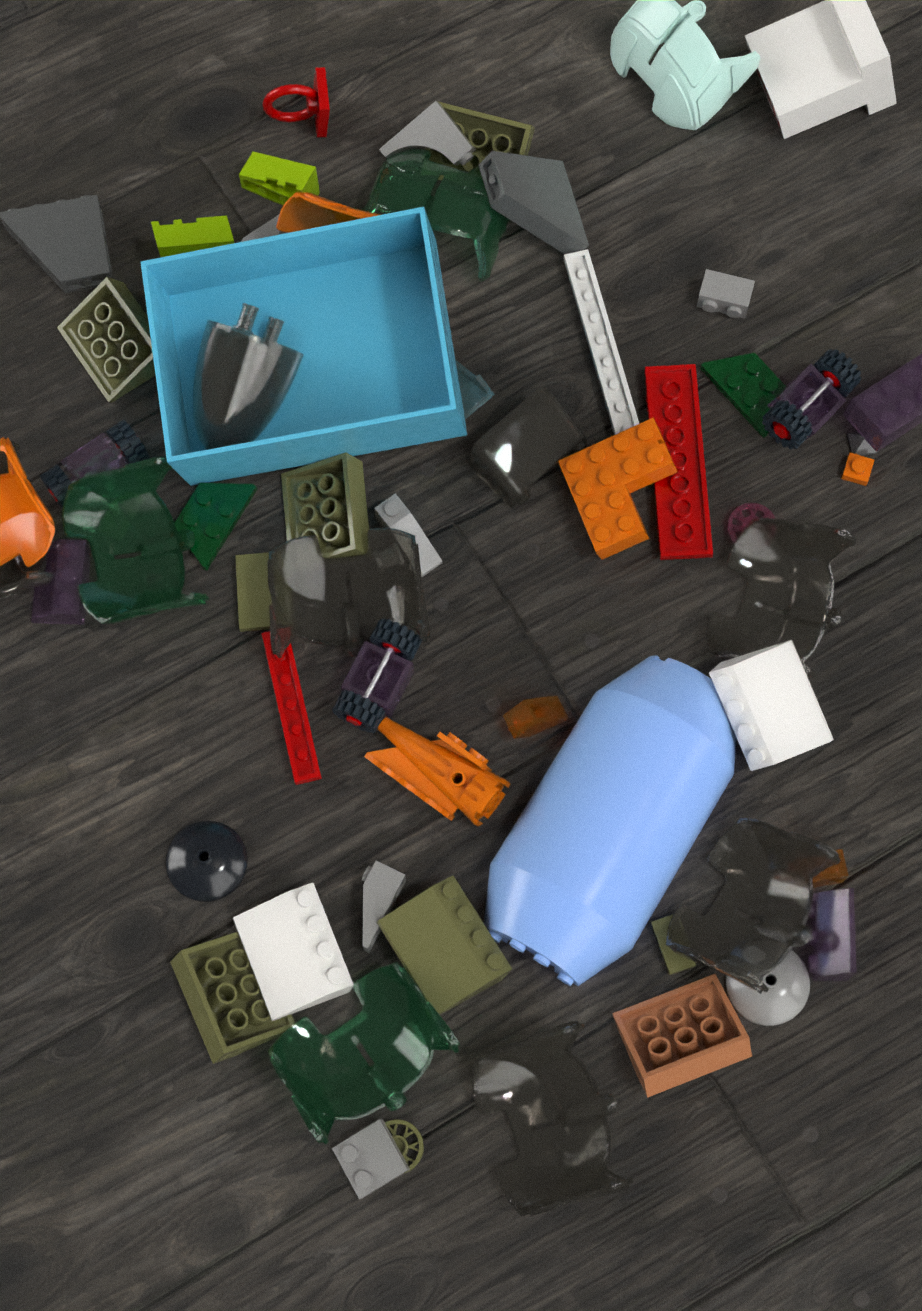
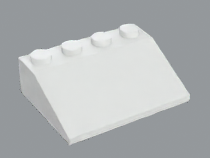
(770, 705)
(293, 952)

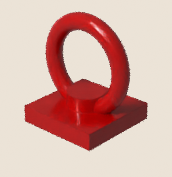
(316, 100)

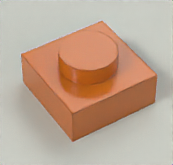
(857, 469)

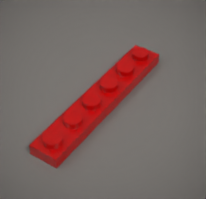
(293, 714)

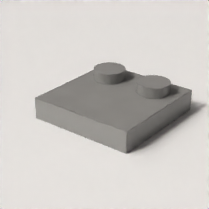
(370, 1158)

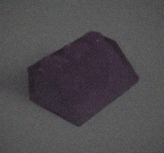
(60, 600)
(833, 935)

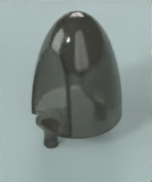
(240, 379)

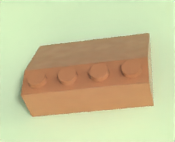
(682, 1035)

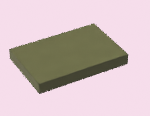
(253, 592)

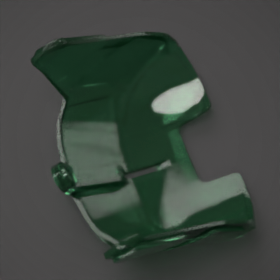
(456, 209)
(124, 516)
(331, 1074)

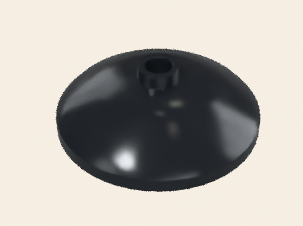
(210, 878)

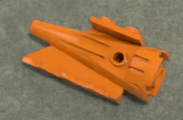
(435, 769)

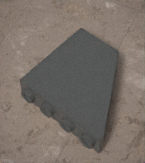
(536, 197)
(64, 240)

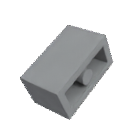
(725, 294)

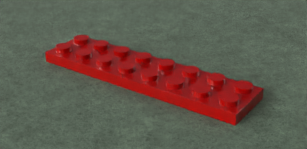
(683, 496)

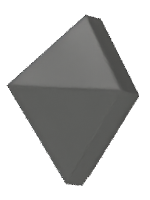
(859, 445)

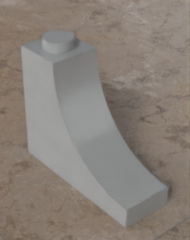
(434, 131)

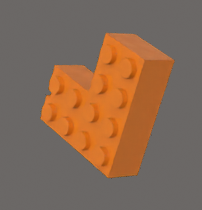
(605, 477)

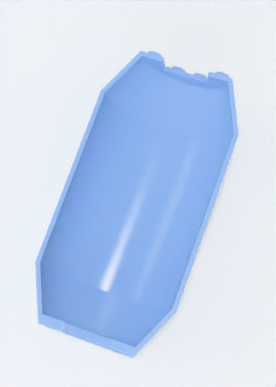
(612, 819)

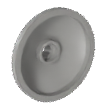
(781, 1001)

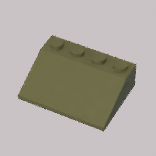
(486, 135)
(111, 339)
(328, 503)
(444, 945)
(225, 997)

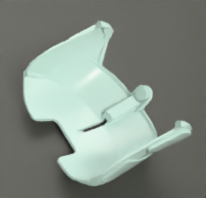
(686, 72)

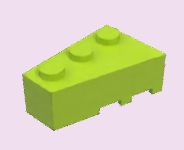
(277, 177)
(190, 237)

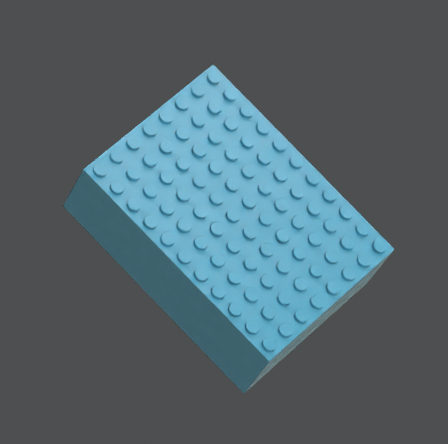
(360, 308)

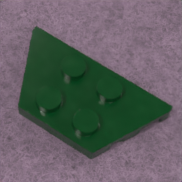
(746, 384)
(213, 515)

